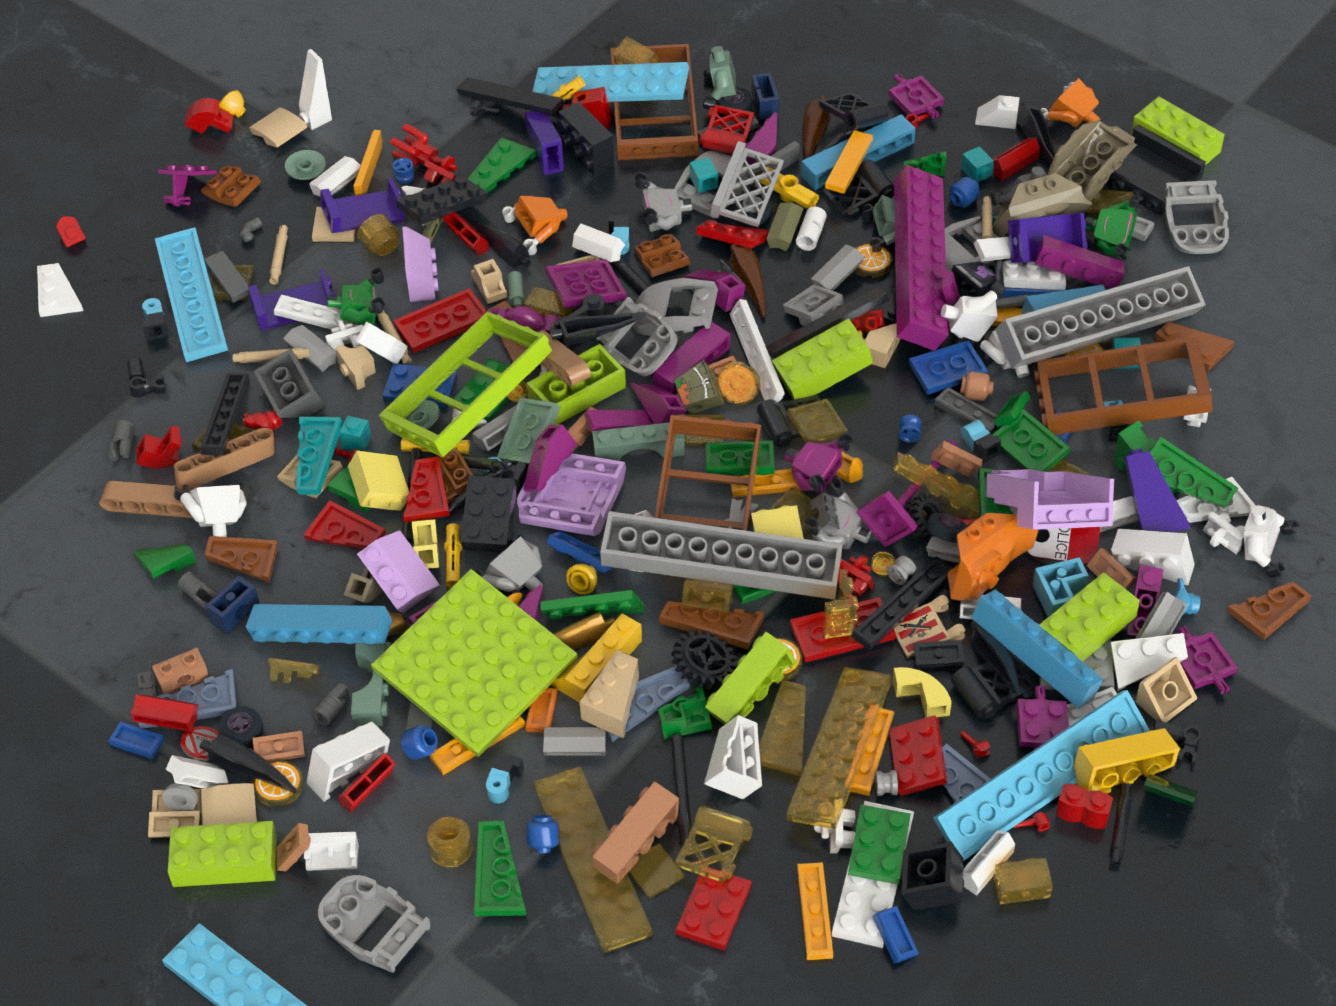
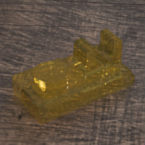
(304, 670)

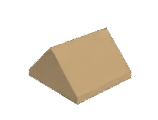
(1166, 691)

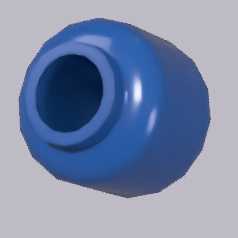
(964, 192)
(419, 742)
(542, 833)

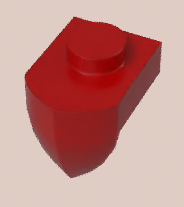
(69, 231)

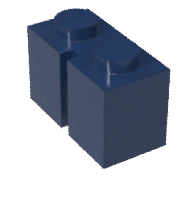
(765, 95)

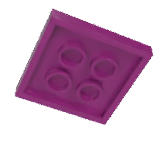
(577, 280)

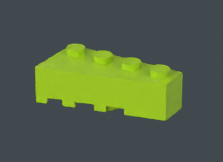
(751, 679)

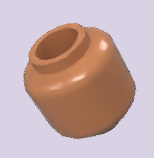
(976, 386)

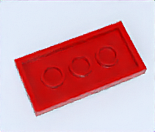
(440, 320)
(811, 638)

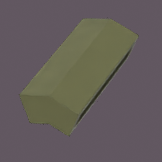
(784, 225)

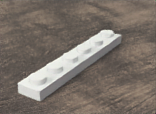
(756, 351)

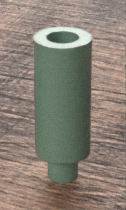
(515, 288)

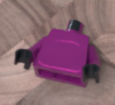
(817, 463)

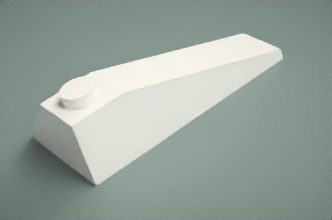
(314, 98)

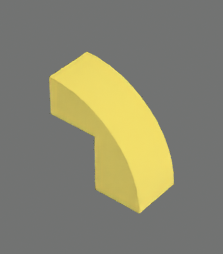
(426, 542)
(932, 693)

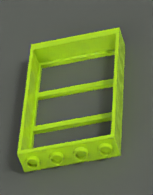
(446, 364)

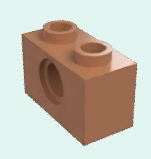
(180, 671)

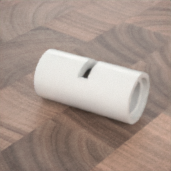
(811, 228)

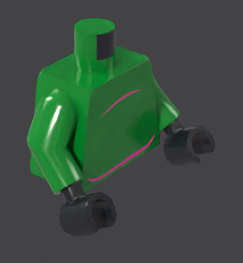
(1115, 227)
(359, 301)

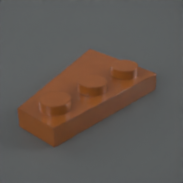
(1211, 346)
(243, 555)
(1271, 610)

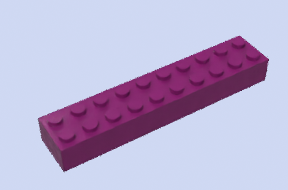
(920, 257)

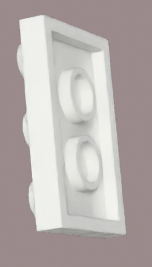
(1032, 276)

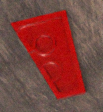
(343, 528)

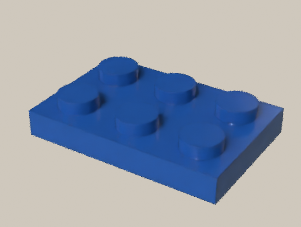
(946, 366)
(403, 376)

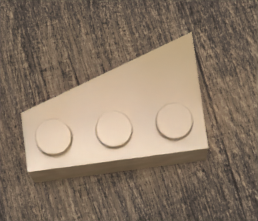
(611, 694)

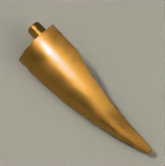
(585, 631)

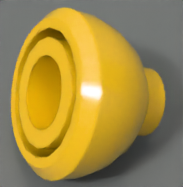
(233, 103)
(581, 578)

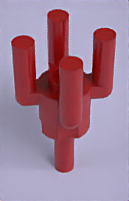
(419, 149)

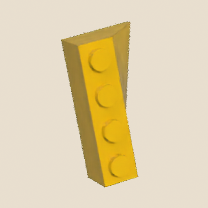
(622, 635)
(1124, 759)

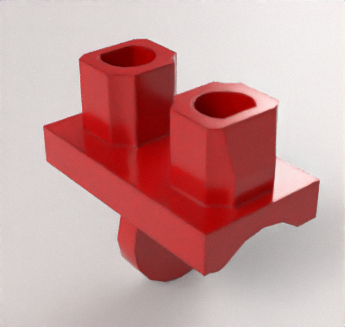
(434, 171)
(869, 321)
(861, 580)

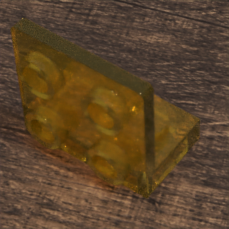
(841, 614)

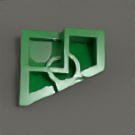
(931, 164)
(344, 487)
(165, 558)
(685, 715)

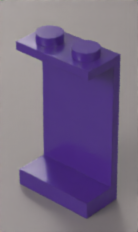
(352, 211)
(1027, 234)
(265, 304)

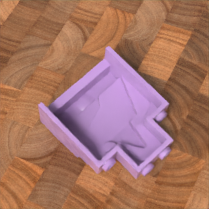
(1053, 498)

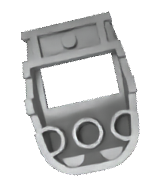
(703, 201)
(1200, 237)
(957, 253)
(657, 298)
(653, 351)
(352, 909)

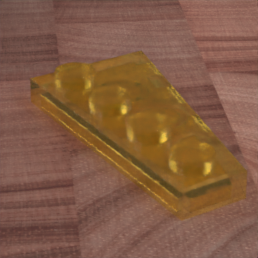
(938, 483)
(784, 732)

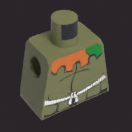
(699, 389)

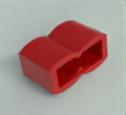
(1084, 806)

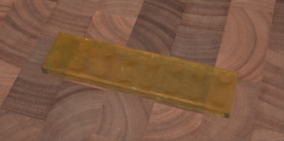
(839, 748)
(610, 906)

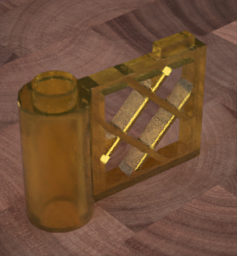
(719, 829)

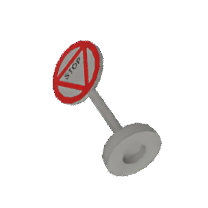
(181, 796)

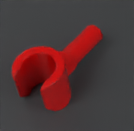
(914, 119)
(347, 454)
(980, 748)
(1039, 819)

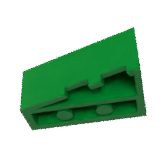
(1132, 439)

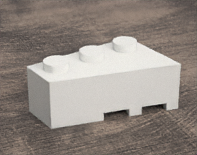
(1156, 550)
(343, 757)

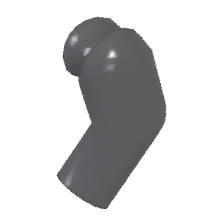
(248, 227)

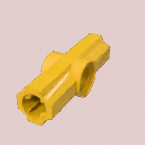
(792, 191)

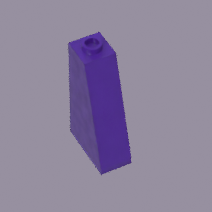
(545, 142)
(1152, 497)

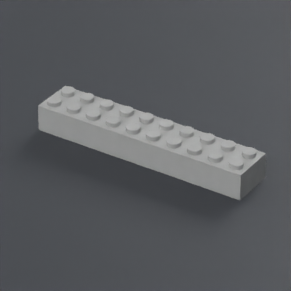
(1099, 317)
(721, 555)

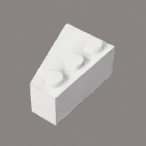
(736, 759)

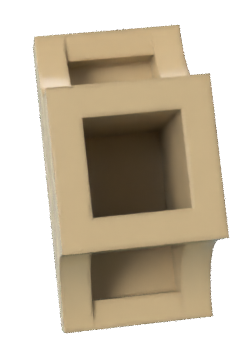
(489, 281)
(355, 364)

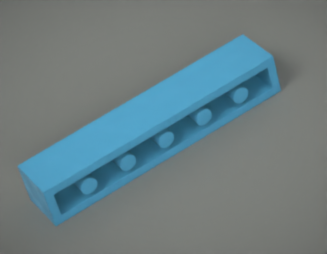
(887, 139)
(319, 623)
(1037, 648)

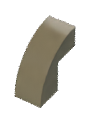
(363, 587)

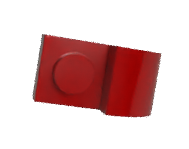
(207, 112)
(159, 452)

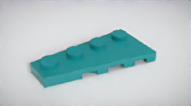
(316, 448)

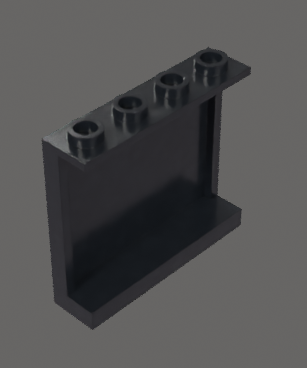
(1152, 166)

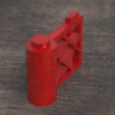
(725, 139)

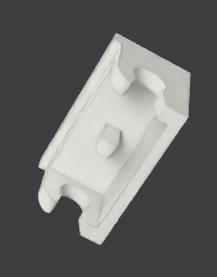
(332, 851)

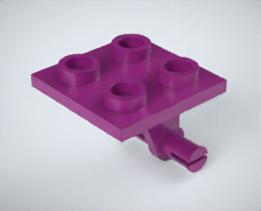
(180, 178)

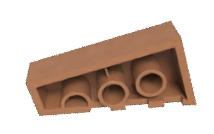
(635, 832)

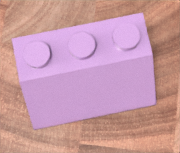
(419, 266)
(398, 570)

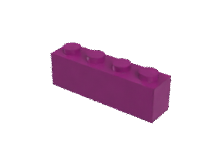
(1079, 263)
(704, 345)

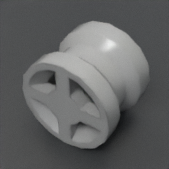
(901, 570)
(886, 783)

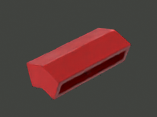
(1016, 158)
(480, 245)
(164, 712)
(363, 779)

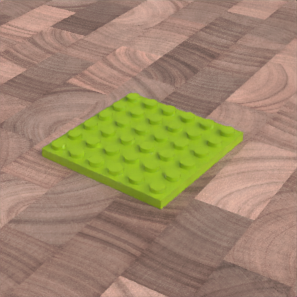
(474, 662)

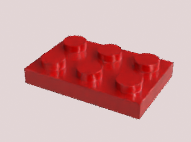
(918, 755)
(713, 910)

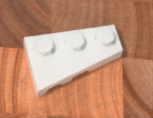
(55, 292)
(1198, 510)
(1143, 656)

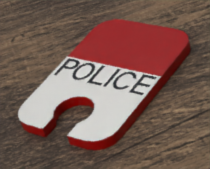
(1068, 544)

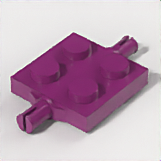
(916, 96)
(1206, 661)
(1040, 719)

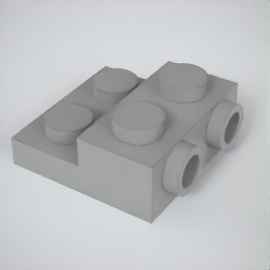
(813, 304)

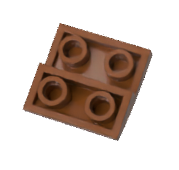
(230, 186)
(661, 255)
(454, 474)

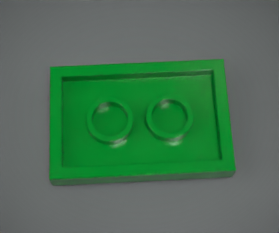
(478, 384)
(1031, 443)
(736, 458)
(879, 844)

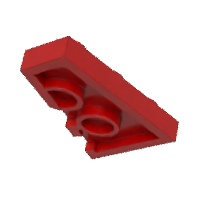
(732, 234)
(427, 492)

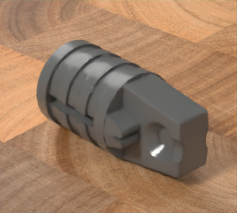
(330, 705)

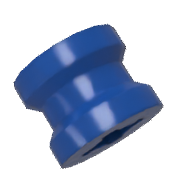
(403, 170)
(910, 428)

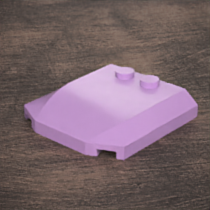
(575, 496)

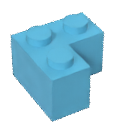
(1058, 583)

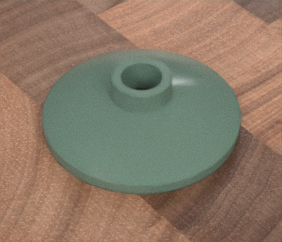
(305, 164)
(425, 414)

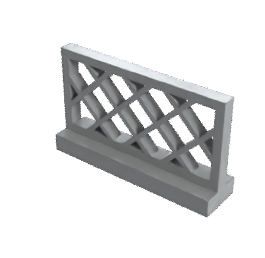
(729, 183)

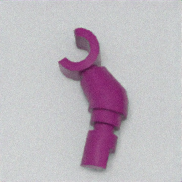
(527, 317)

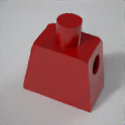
(596, 103)

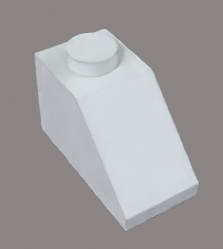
(999, 112)
(381, 343)

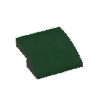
(1171, 790)

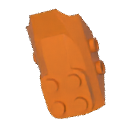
(985, 552)

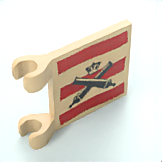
(925, 626)

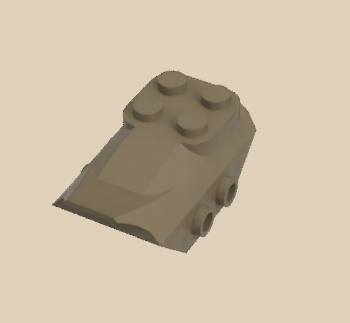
(1092, 156)
(1041, 198)

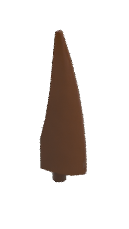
(814, 125)
(747, 268)

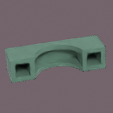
(617, 442)
(369, 702)

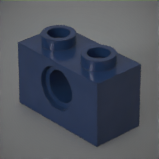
(232, 604)

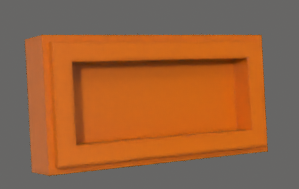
(542, 711)

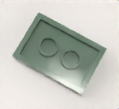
(525, 427)

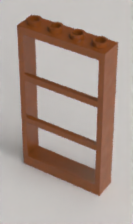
(663, 146)
(1130, 412)
(717, 429)

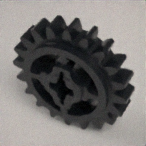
(703, 659)

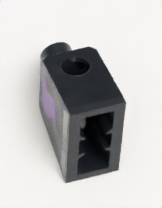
(973, 278)

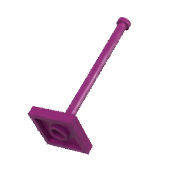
(888, 517)

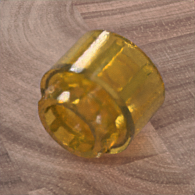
(379, 235)
(449, 841)

